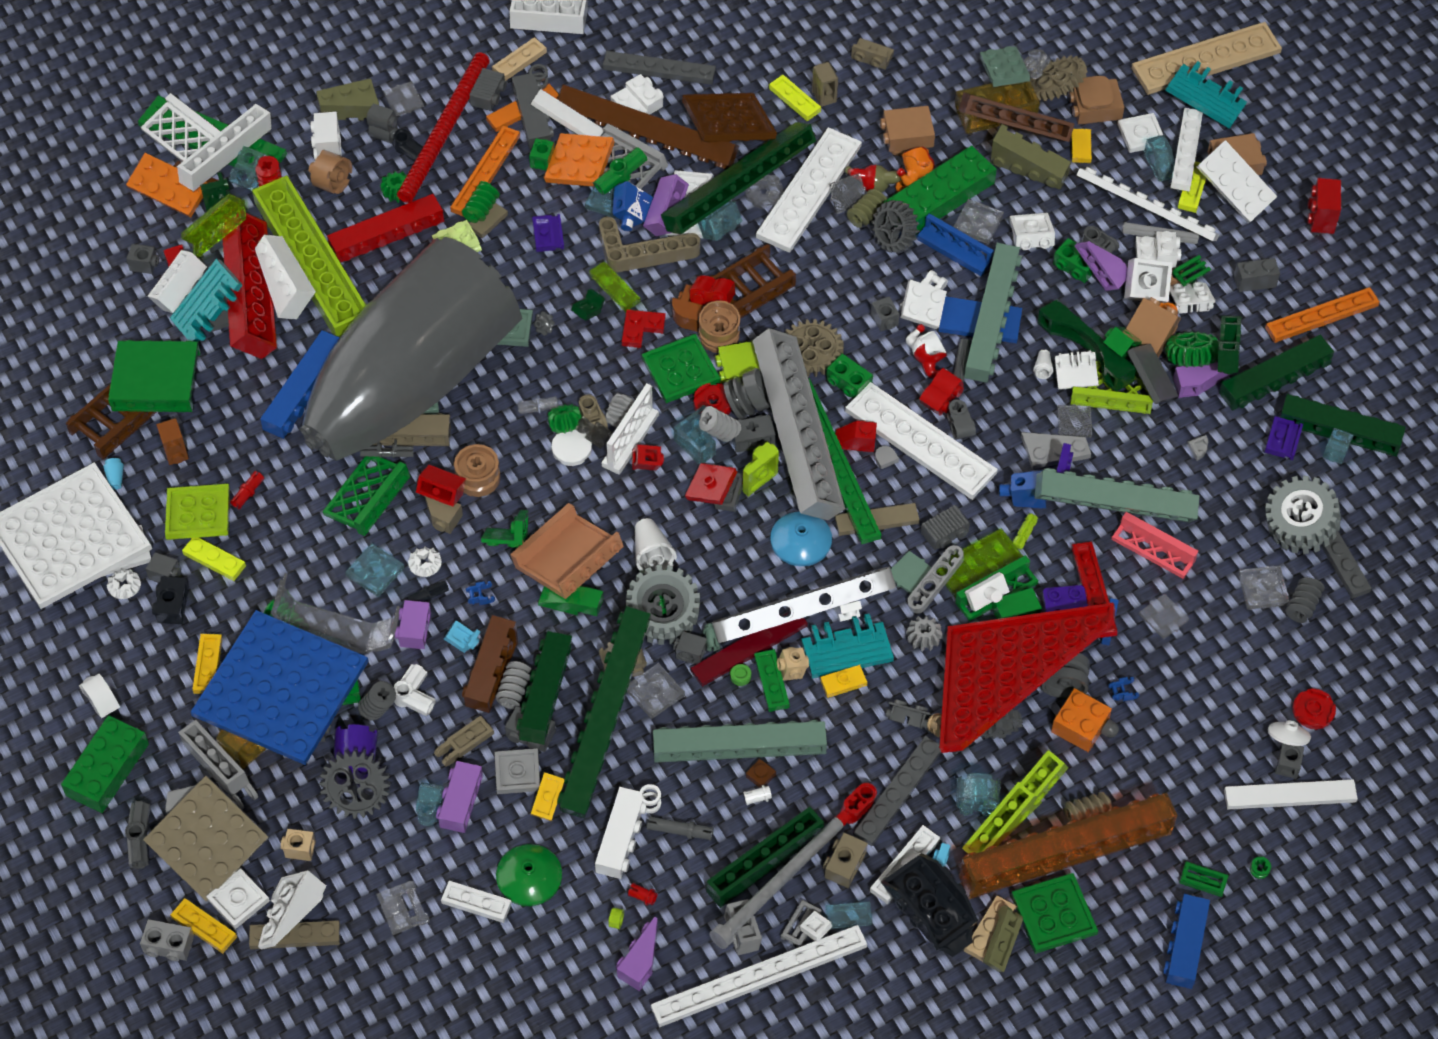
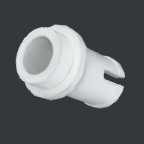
(757, 795)

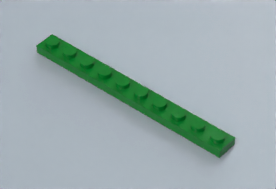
(851, 493)

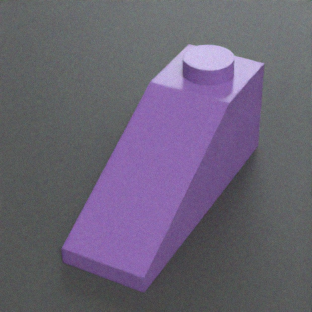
(1106, 267)

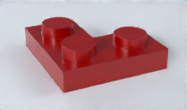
(639, 322)

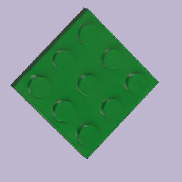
(680, 368)
(1054, 913)

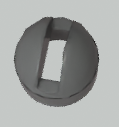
(1110, 729)

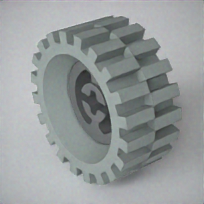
(678, 596)

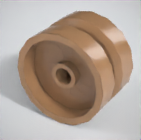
(480, 468)

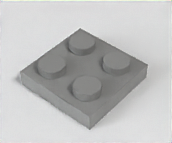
(517, 771)

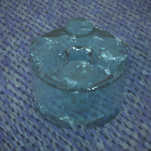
(977, 794)

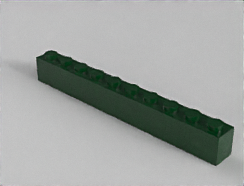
(738, 178)
(605, 712)

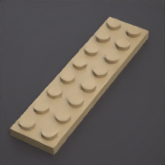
(1216, 53)

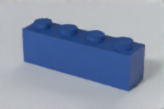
(1187, 941)

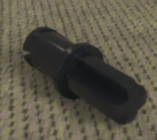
(427, 594)

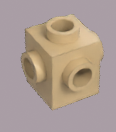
(792, 663)

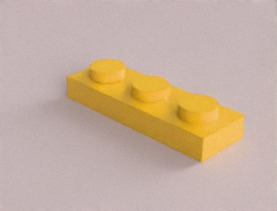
(207, 661)
(204, 925)

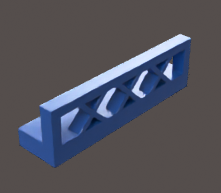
(955, 246)

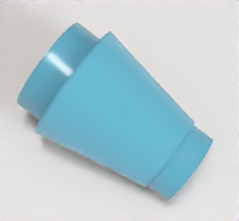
(114, 472)

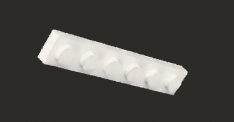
(1186, 149)

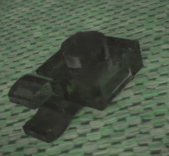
(595, 433)

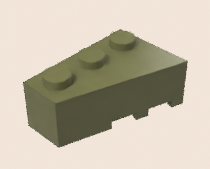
(348, 100)

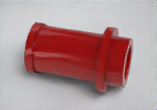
(643, 894)

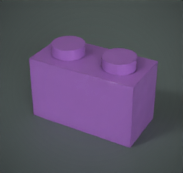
(414, 624)

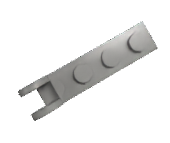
(216, 761)

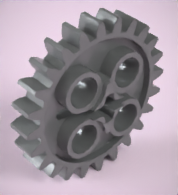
(335, 787)

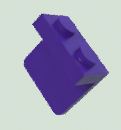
(1064, 598)

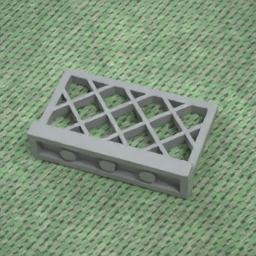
(629, 143)

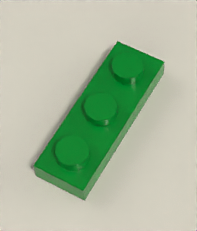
(771, 681)

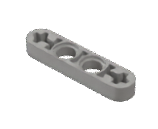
(937, 580)

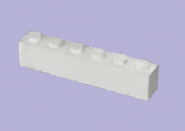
(224, 147)

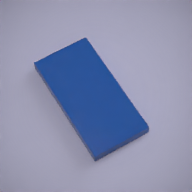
(961, 317)

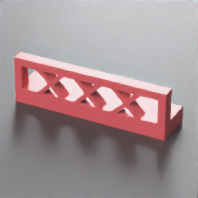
(1157, 539)

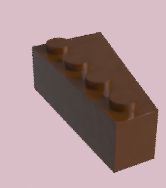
(491, 664)

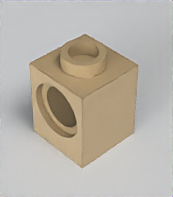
(302, 852)

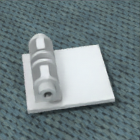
(1192, 294)
(1076, 370)

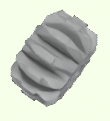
(618, 408)
(924, 633)

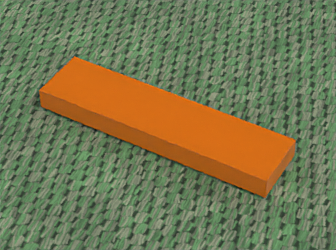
(510, 113)

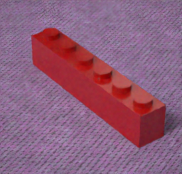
(386, 228)

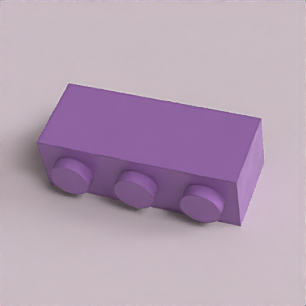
(668, 193)
(459, 796)

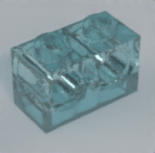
(243, 167)

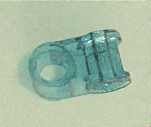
(428, 802)

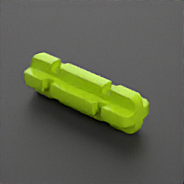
(1025, 531)

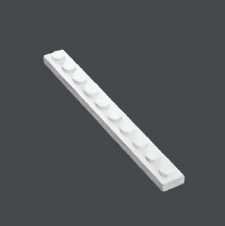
(758, 976)

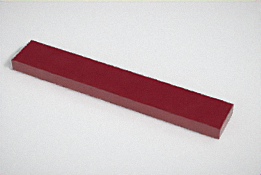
(744, 650)

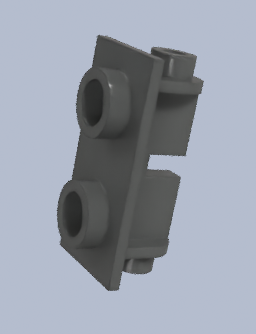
(900, 711)

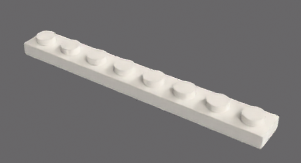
(1156, 206)

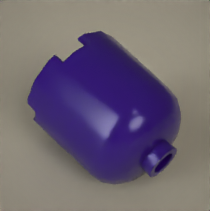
(355, 737)

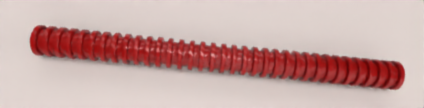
(442, 129)

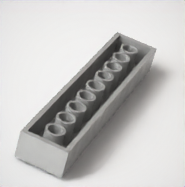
(798, 425)

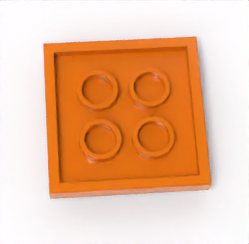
(579, 159)

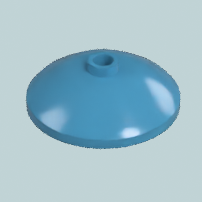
(798, 547)

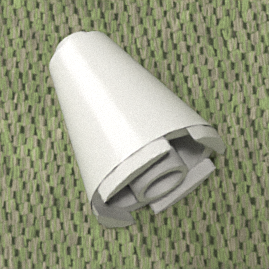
(652, 546)

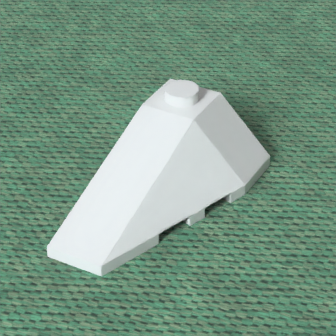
(292, 902)

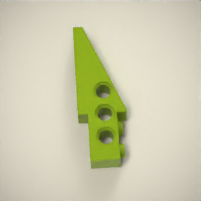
(1018, 804)

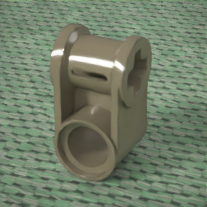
(594, 413)

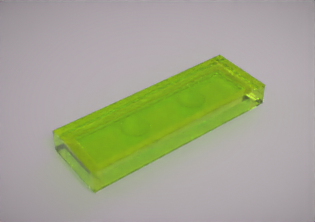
(614, 286)

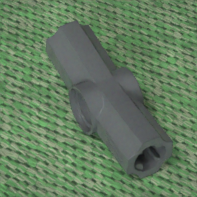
(138, 823)

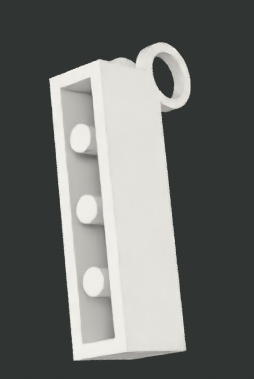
(621, 829)

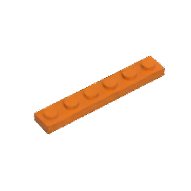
(488, 166)
(1322, 315)

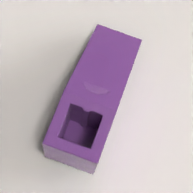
(1194, 381)
(638, 964)

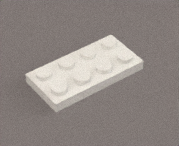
(1236, 181)

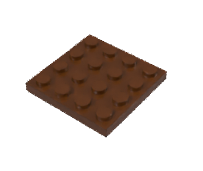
(729, 117)

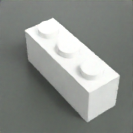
(177, 281)

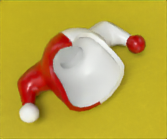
(926, 349)

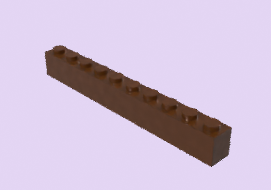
(648, 126)

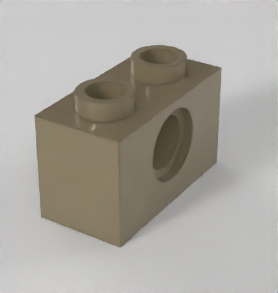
(844, 872)

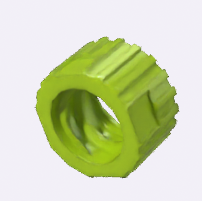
(616, 918)

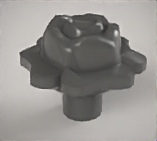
(544, 323)

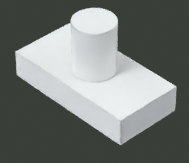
(987, 591)

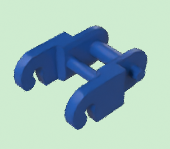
(478, 588)
(1125, 696)

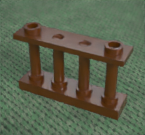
(767, 290)
(118, 432)

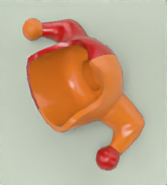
(917, 164)

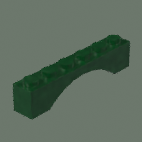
(1060, 321)

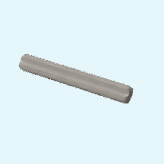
(1150, 231)

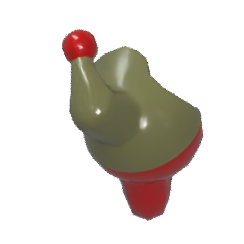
(875, 176)

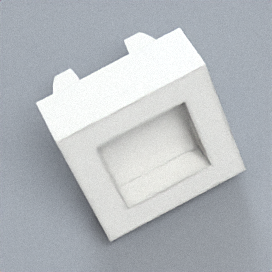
(816, 926)

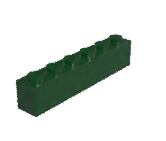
(1276, 372)
(1322, 419)
(545, 687)
(764, 857)

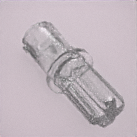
(537, 405)

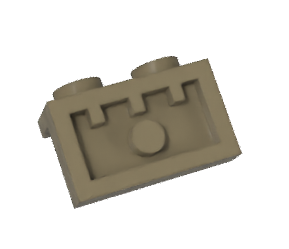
(872, 53)

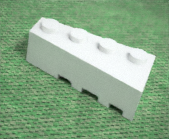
(549, 15)
(284, 277)

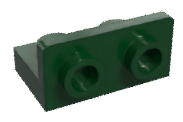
(214, 191)

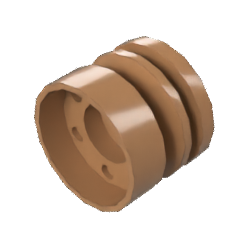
(719, 325)

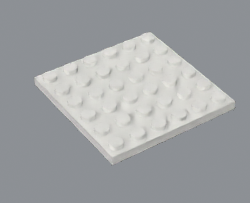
(69, 535)

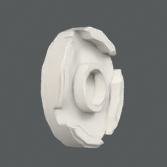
(571, 448)

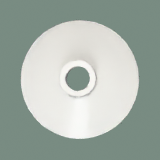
(1289, 733)

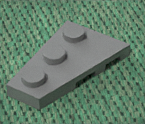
(1045, 449)

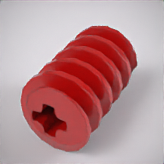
(267, 170)

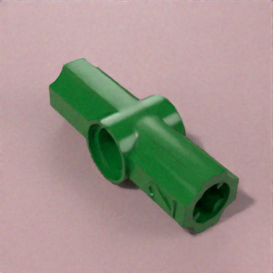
(620, 171)

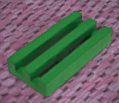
(1199, 265)
(1207, 885)

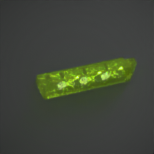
(213, 222)

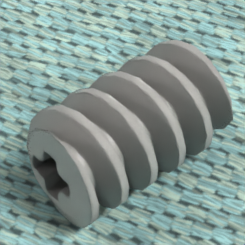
(719, 424)
(513, 685)

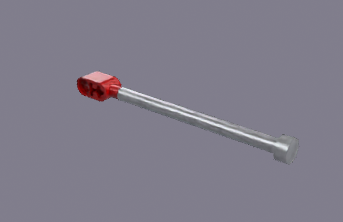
(723, 934)

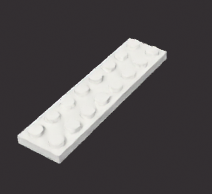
(808, 190)
(922, 441)

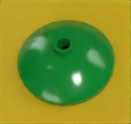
(531, 886)

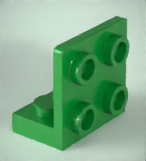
(512, 537)

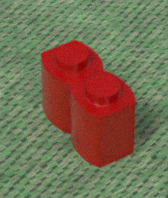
(708, 289)
(941, 392)

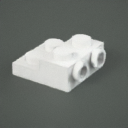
(640, 95)
(1032, 231)
(1162, 248)

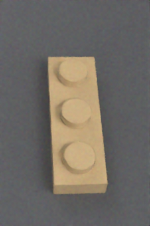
(520, 58)
(984, 932)

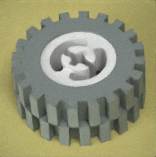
(1316, 524)

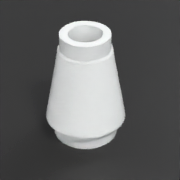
(1043, 366)

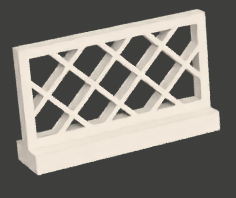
(184, 114)
(630, 431)

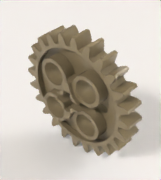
(1059, 78)
(814, 347)

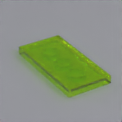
(981, 560)

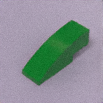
(582, 600)

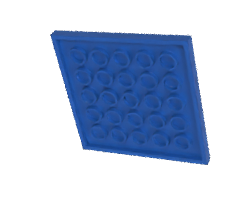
(280, 687)

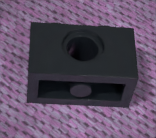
(172, 611)

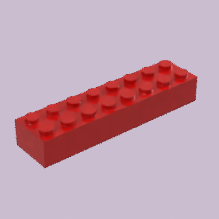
(252, 312)

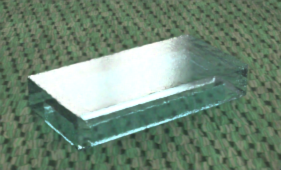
(849, 914)

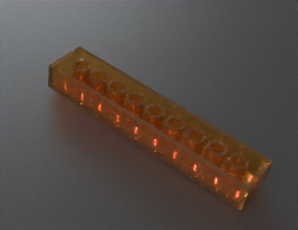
(1067, 845)

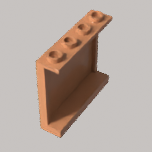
(565, 552)

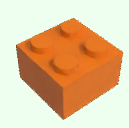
(1081, 720)

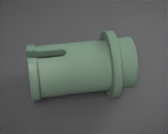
(711, 638)

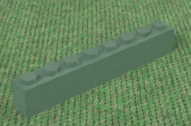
(992, 312)
(1116, 496)
(739, 741)

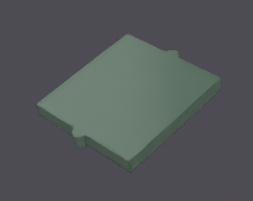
(909, 571)

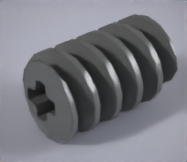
(1304, 599)
(377, 700)

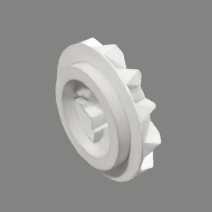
(425, 569)
(127, 590)

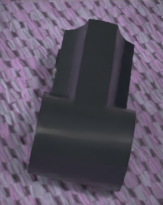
(406, 145)

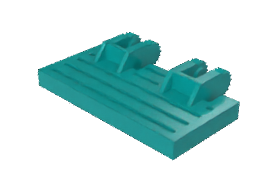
(1207, 96)
(206, 301)
(844, 650)

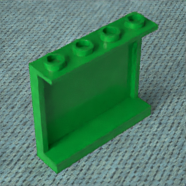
(153, 376)

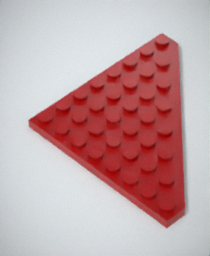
(1004, 661)

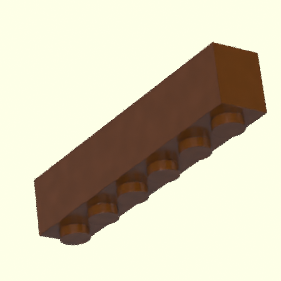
(1016, 117)

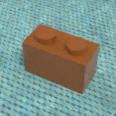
(172, 441)

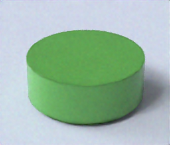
(740, 674)

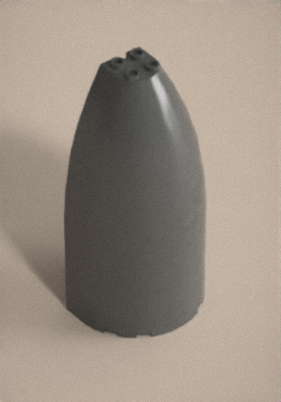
(408, 348)

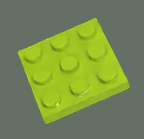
(197, 511)

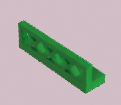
(1010, 572)

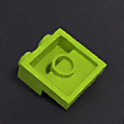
(761, 469)

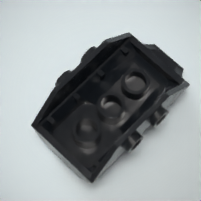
(933, 903)

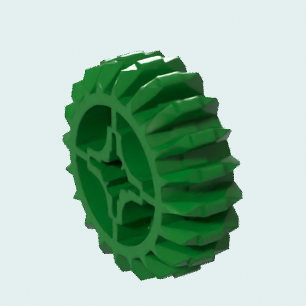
(1192, 349)

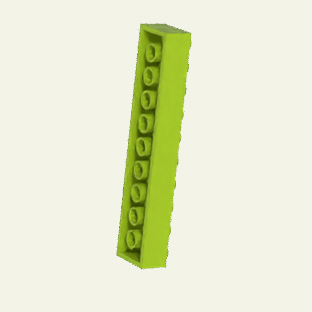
(289, 217)

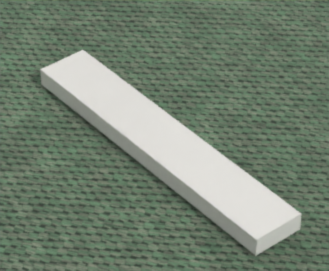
(1290, 794)

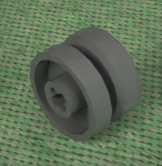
(1070, 676)

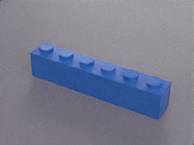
(295, 393)

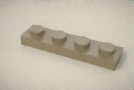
(302, 935)

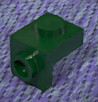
(590, 306)

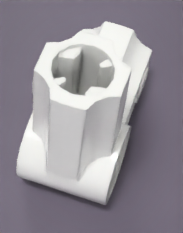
(413, 699)

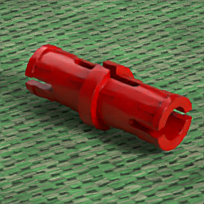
(247, 490)

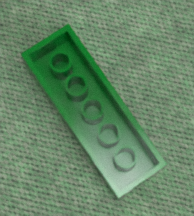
(948, 186)

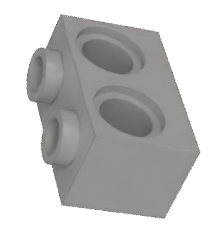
(169, 935)
(748, 937)

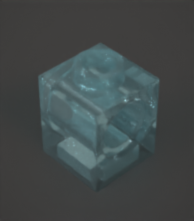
(1337, 446)

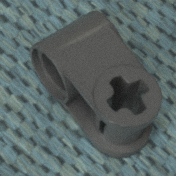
(1100, 239)
(960, 420)

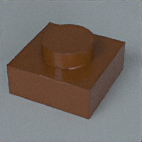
(760, 773)

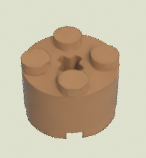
(330, 172)

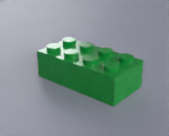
(105, 764)

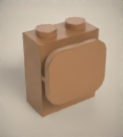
(1096, 100)
(907, 129)
(1247, 147)
(1154, 324)

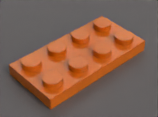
(161, 183)

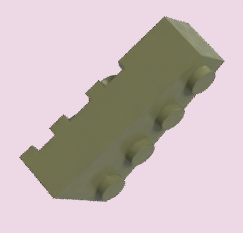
(1028, 159)

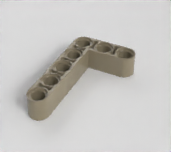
(644, 253)

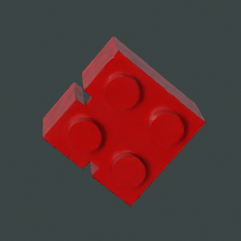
(1324, 205)

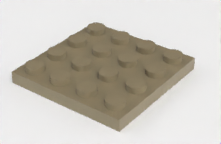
(206, 838)

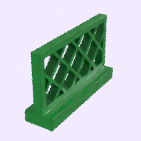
(379, 498)

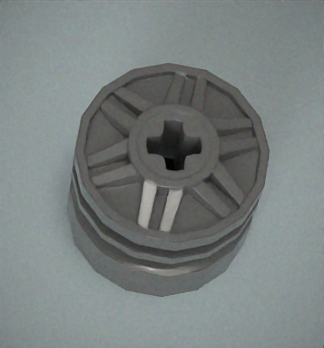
(747, 394)

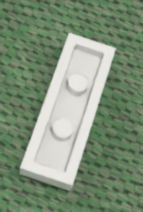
(476, 901)

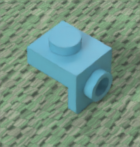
(462, 637)

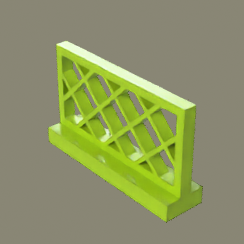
(1111, 399)

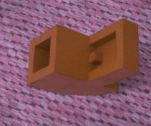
(685, 312)

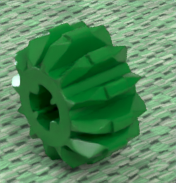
(391, 185)
(564, 418)

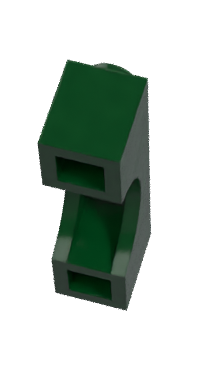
(1229, 344)

